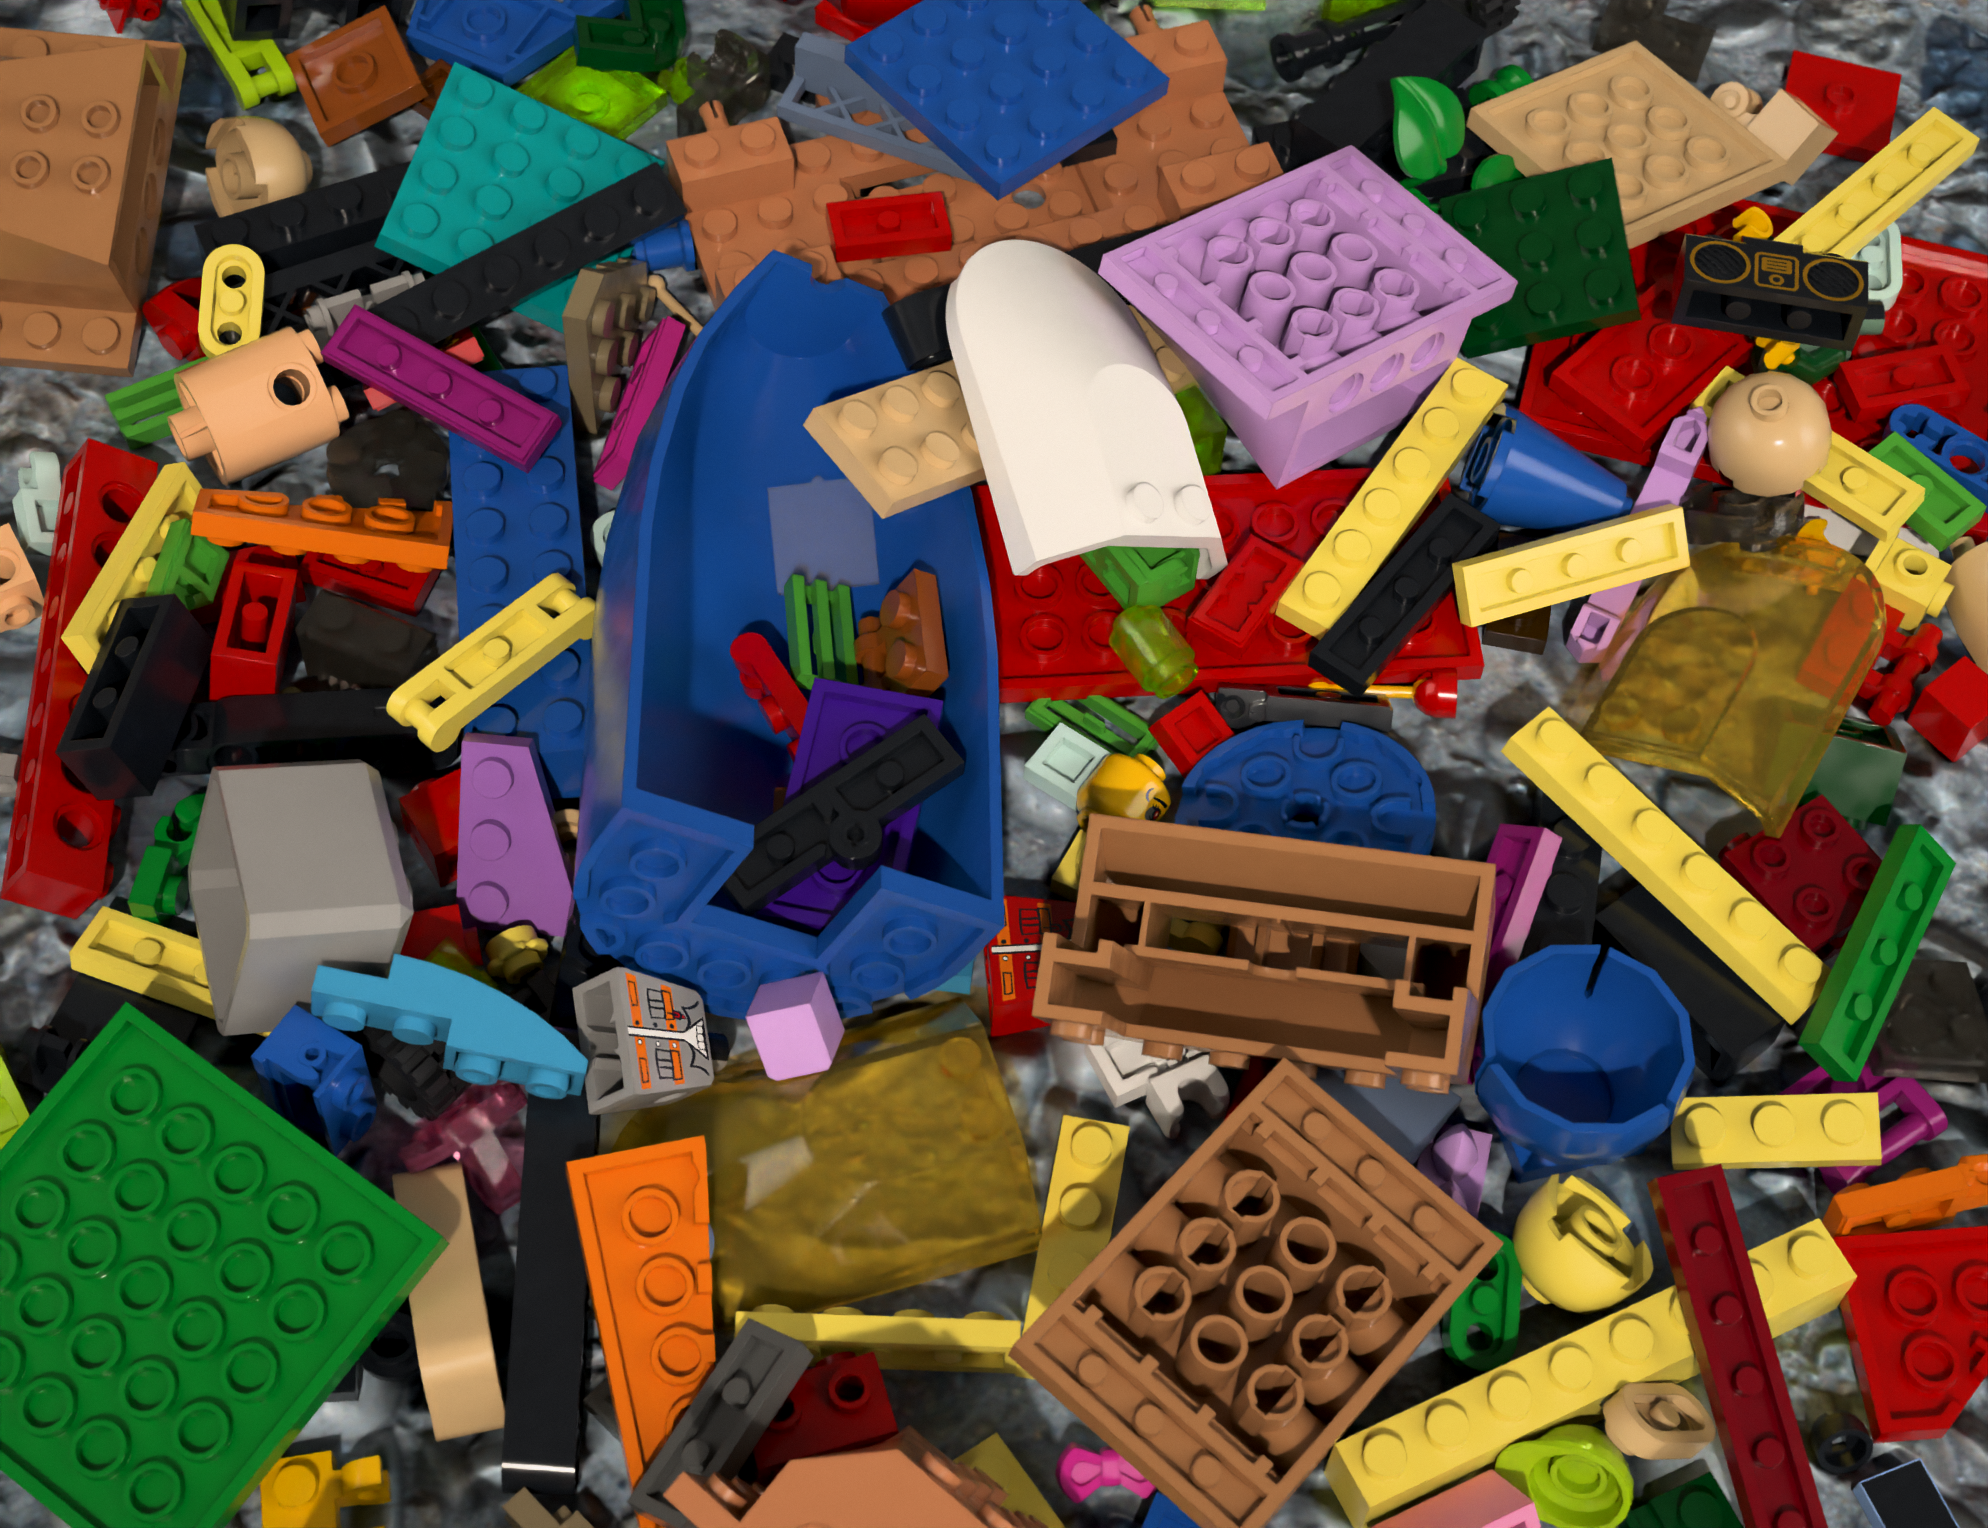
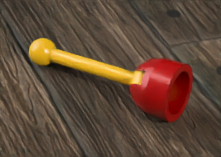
(1432, 692)

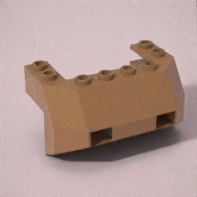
(1289, 955)

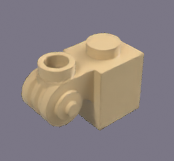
(1782, 125)

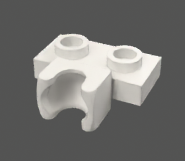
(1165, 1082)

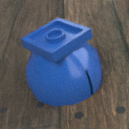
(1579, 1070)

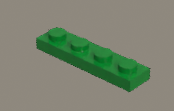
(1877, 953)

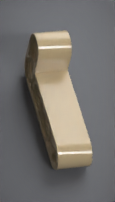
(451, 1309)

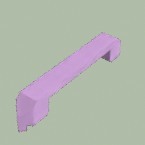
(1667, 482)

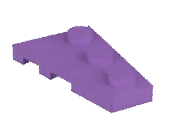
(508, 840)

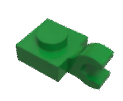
(159, 885)

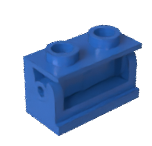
(316, 1079)

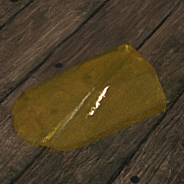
(1739, 670)
(859, 1172)

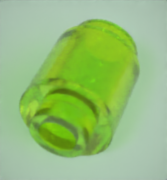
(1153, 650)

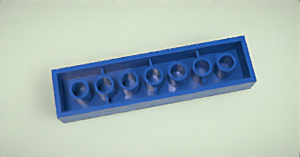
(507, 540)

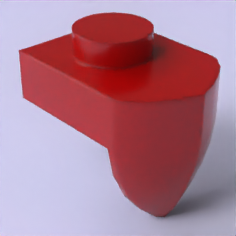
(175, 318)

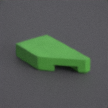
(188, 567)

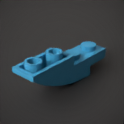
(483, 1028)

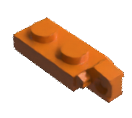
(1911, 1202)

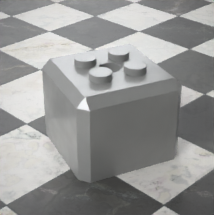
(290, 877)

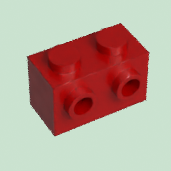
(828, 1411)

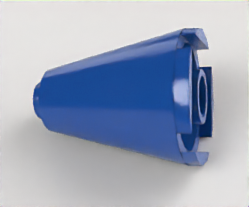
(1538, 480)

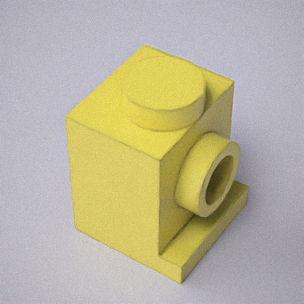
(1910, 580)

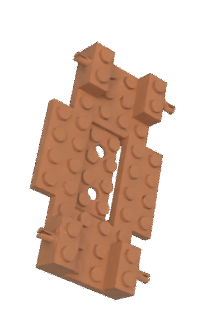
(1171, 161)

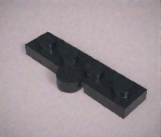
(843, 815)

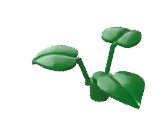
(1430, 130)

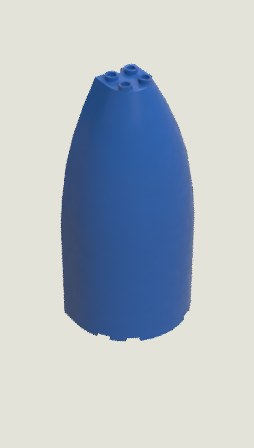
(677, 747)

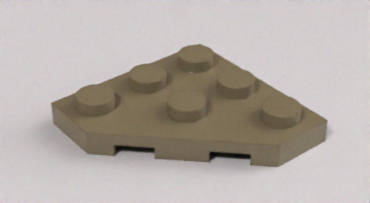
(602, 335)

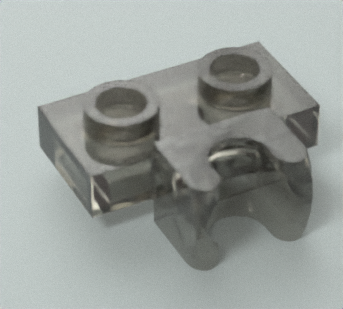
(732, 75)

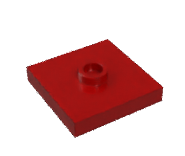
(1849, 98)

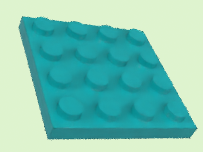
(493, 169)

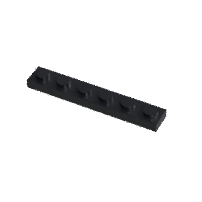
(535, 258)

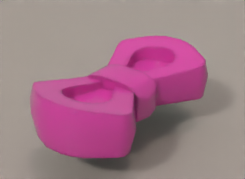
(1085, 1470)

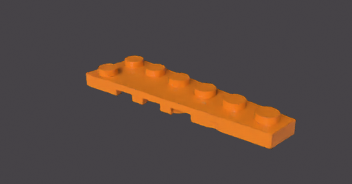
(649, 1285)

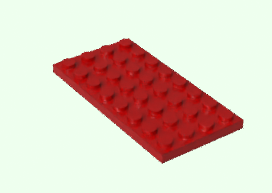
(1061, 616)

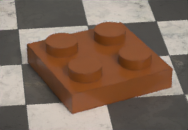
(356, 76)

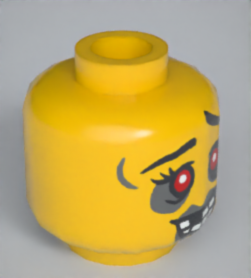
(1124, 789)

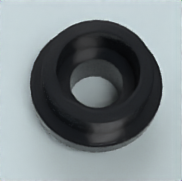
(392, 1368)

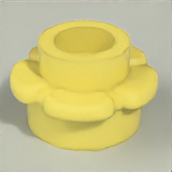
(515, 953)

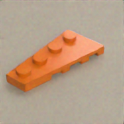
(327, 525)

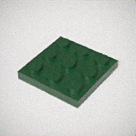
(1563, 246)

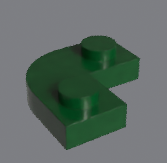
(644, 42)

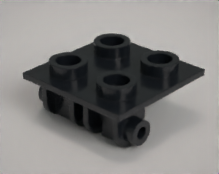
(79, 1021)

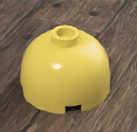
(1576, 1248)

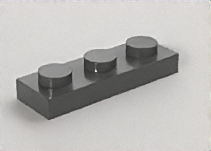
(724, 1417)

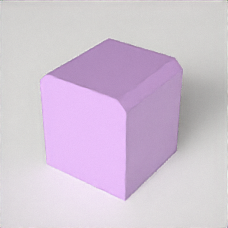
(795, 1026)

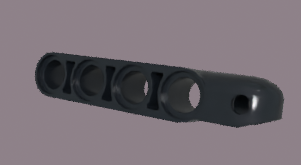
(301, 730)

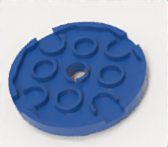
(1351, 778)

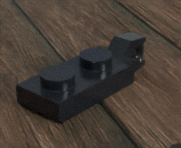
(1246, 704)

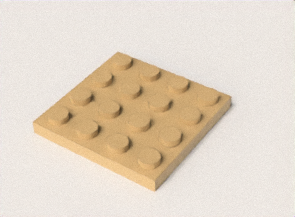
(1667, 140)

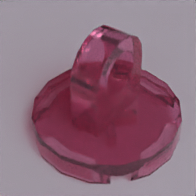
(469, 1137)

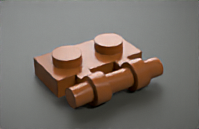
(907, 643)

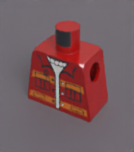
(1014, 960)

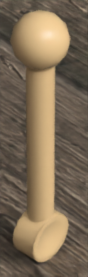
(672, 304)

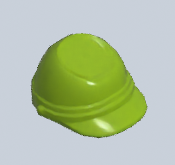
(1571, 1477)

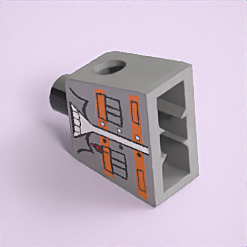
(644, 1041)

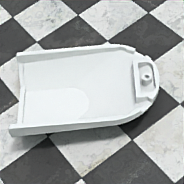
(1072, 413)

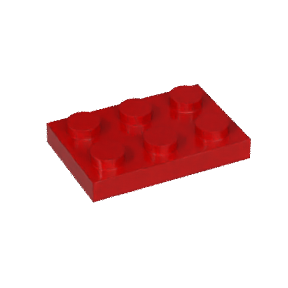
(1646, 370)

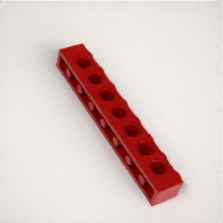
(41, 870)

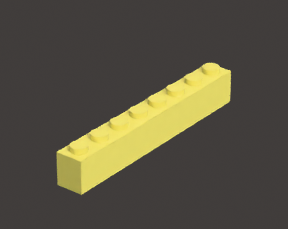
(1565, 1383)

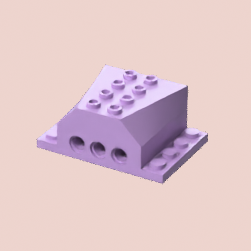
(1311, 306)

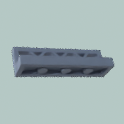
(823, 72)

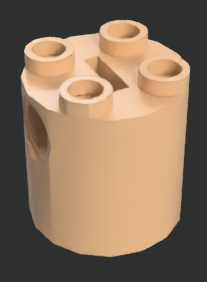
(238, 418)

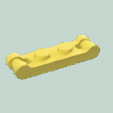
(492, 661)

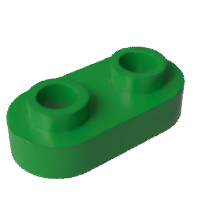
(1491, 1307)

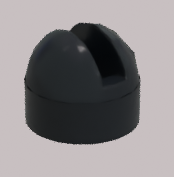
(1856, 1441)

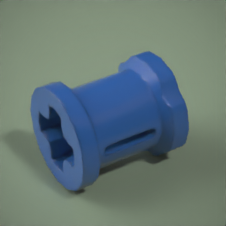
(667, 249)

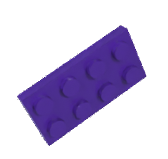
(837, 729)

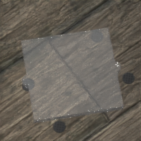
(823, 534)

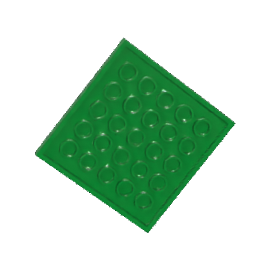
(178, 1285)

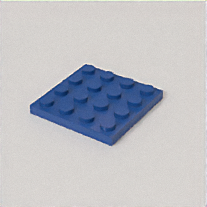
(1006, 81)

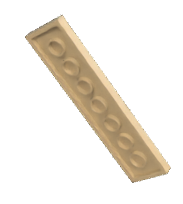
(916, 435)

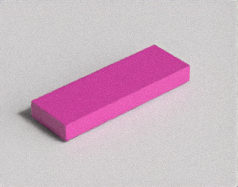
(638, 400)

